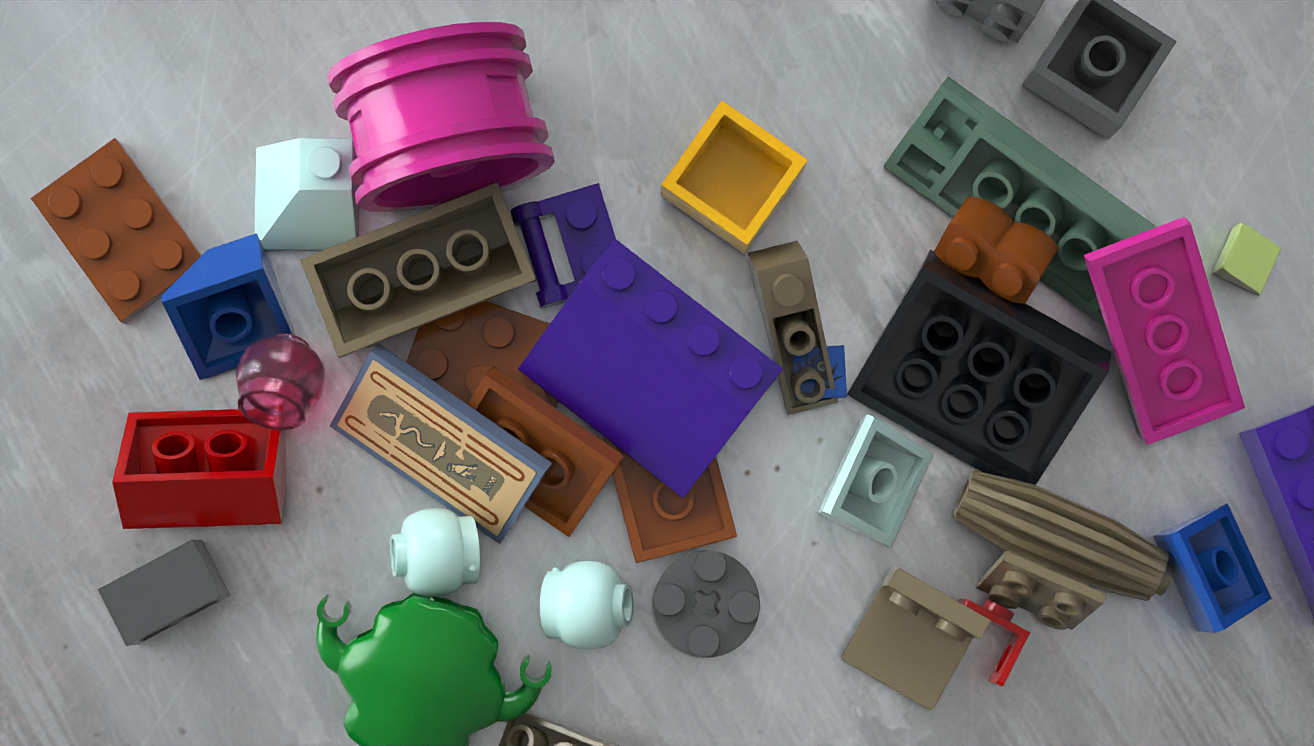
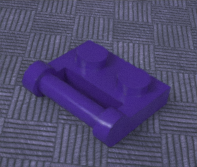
(584, 232)

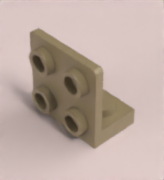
(913, 637)

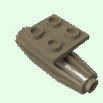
(1056, 551)

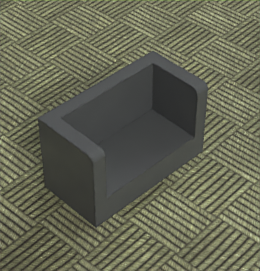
(164, 592)

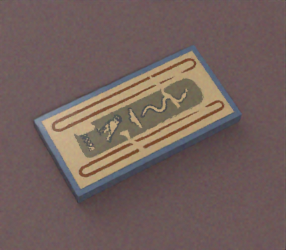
(439, 443)

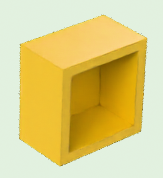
(733, 177)

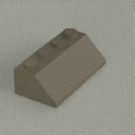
(418, 270)

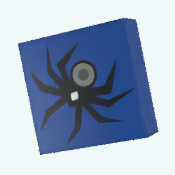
(814, 360)

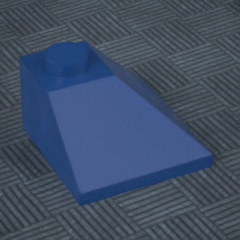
(226, 305)

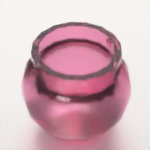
(279, 381)

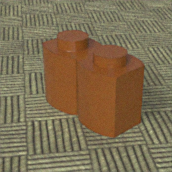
(1000, 252)

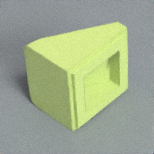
(1247, 258)

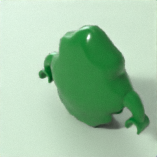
(422, 674)

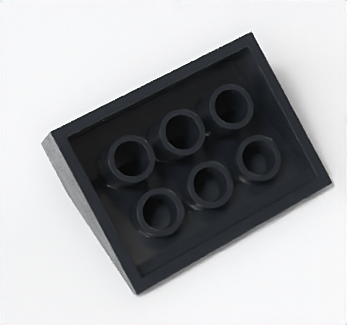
(980, 373)

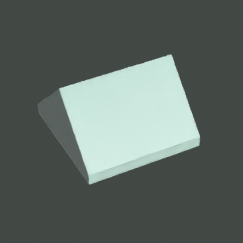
(875, 481)

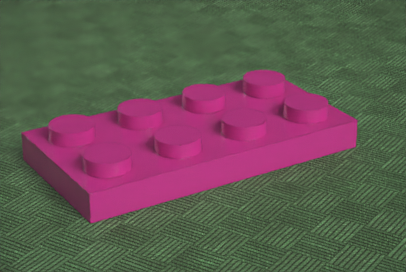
(1165, 330)

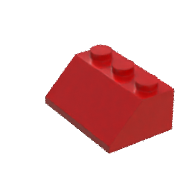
(199, 470)

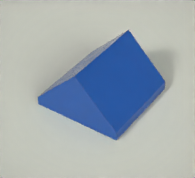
(1213, 569)

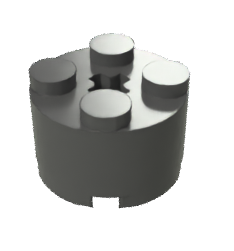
(736, 609)

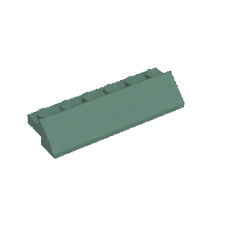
(972, 150)

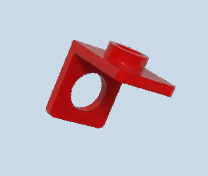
(1002, 619)

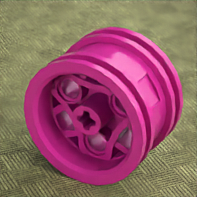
(439, 115)

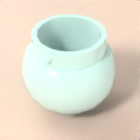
(436, 552)
(585, 605)

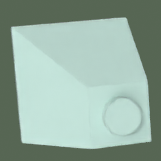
(305, 194)

